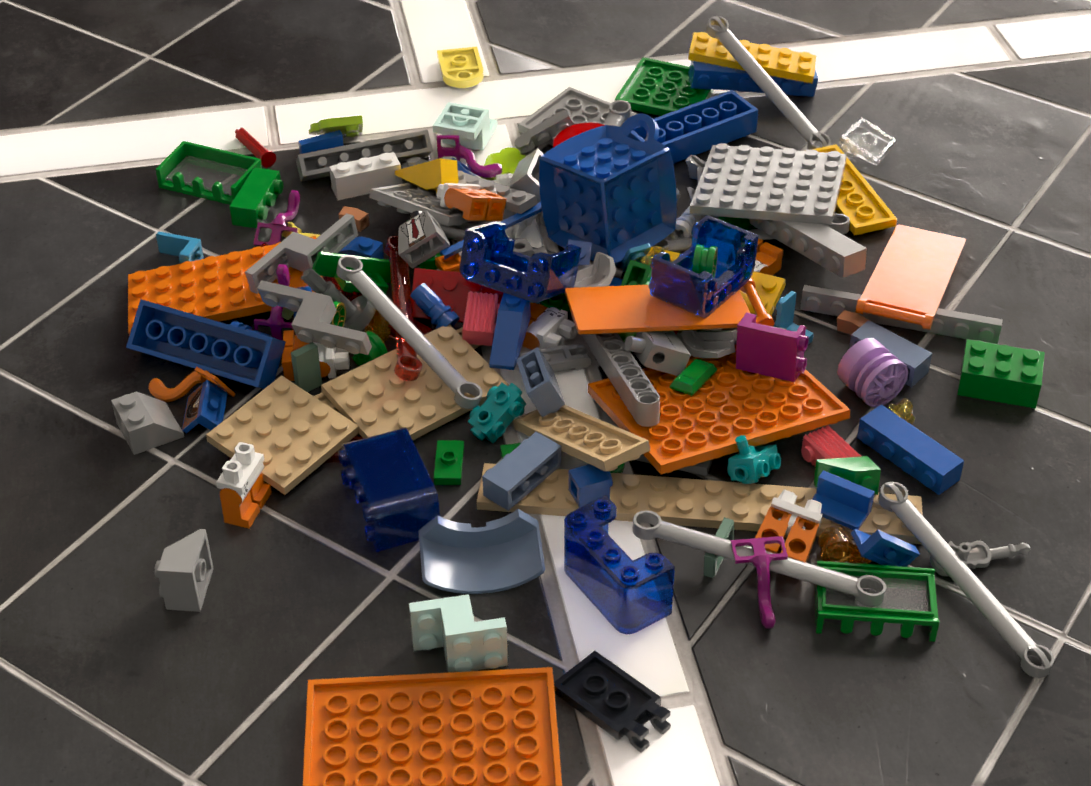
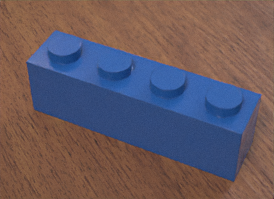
(910, 449)

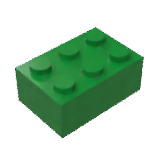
(1001, 373)

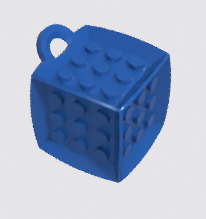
(609, 189)

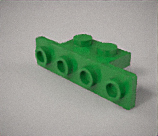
(376, 269)

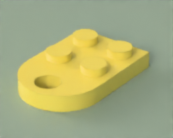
(460, 66)

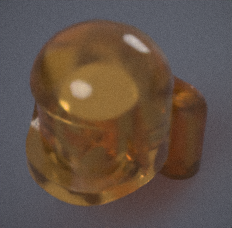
(838, 547)

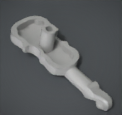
(979, 555)

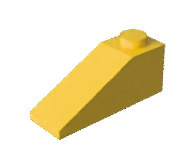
(431, 173)

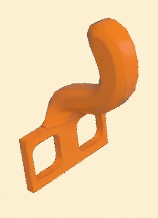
(161, 392)

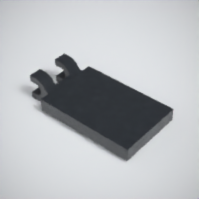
(613, 700)

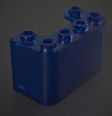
(491, 262)
(701, 292)
(391, 485)
(622, 589)

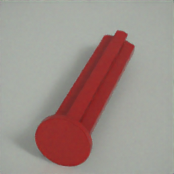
(267, 157)

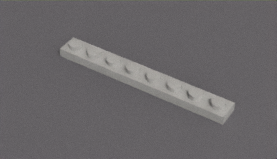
(516, 201)
(944, 323)

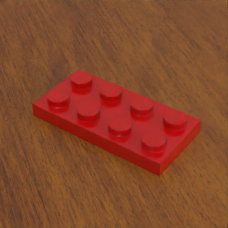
(450, 288)

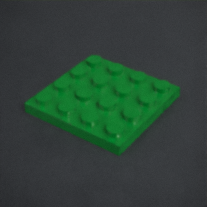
(660, 88)

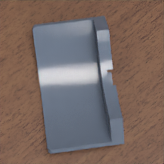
(481, 558)

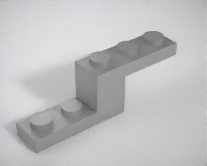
(301, 251)
(314, 318)

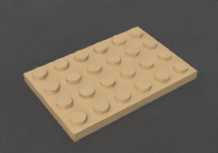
(384, 402)

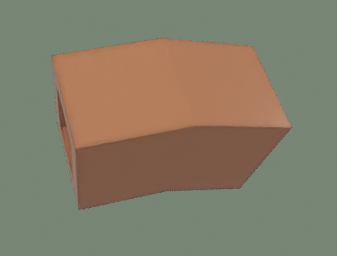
(361, 217)
(849, 322)

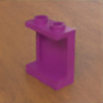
(770, 349)

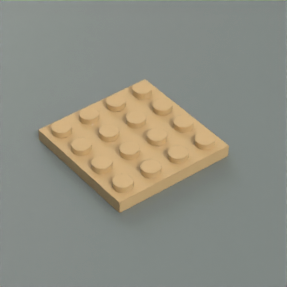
(289, 429)

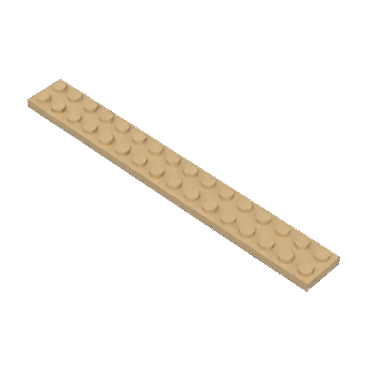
(692, 502)

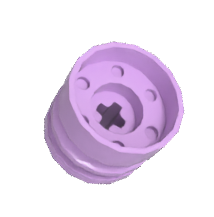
(872, 372)

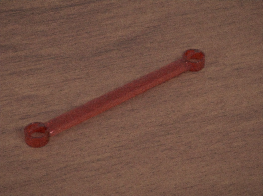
(401, 298)

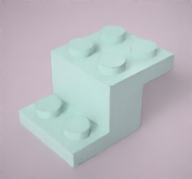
(468, 122)
(452, 626)

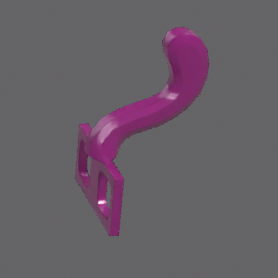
(461, 152)
(278, 224)
(276, 320)
(761, 561)

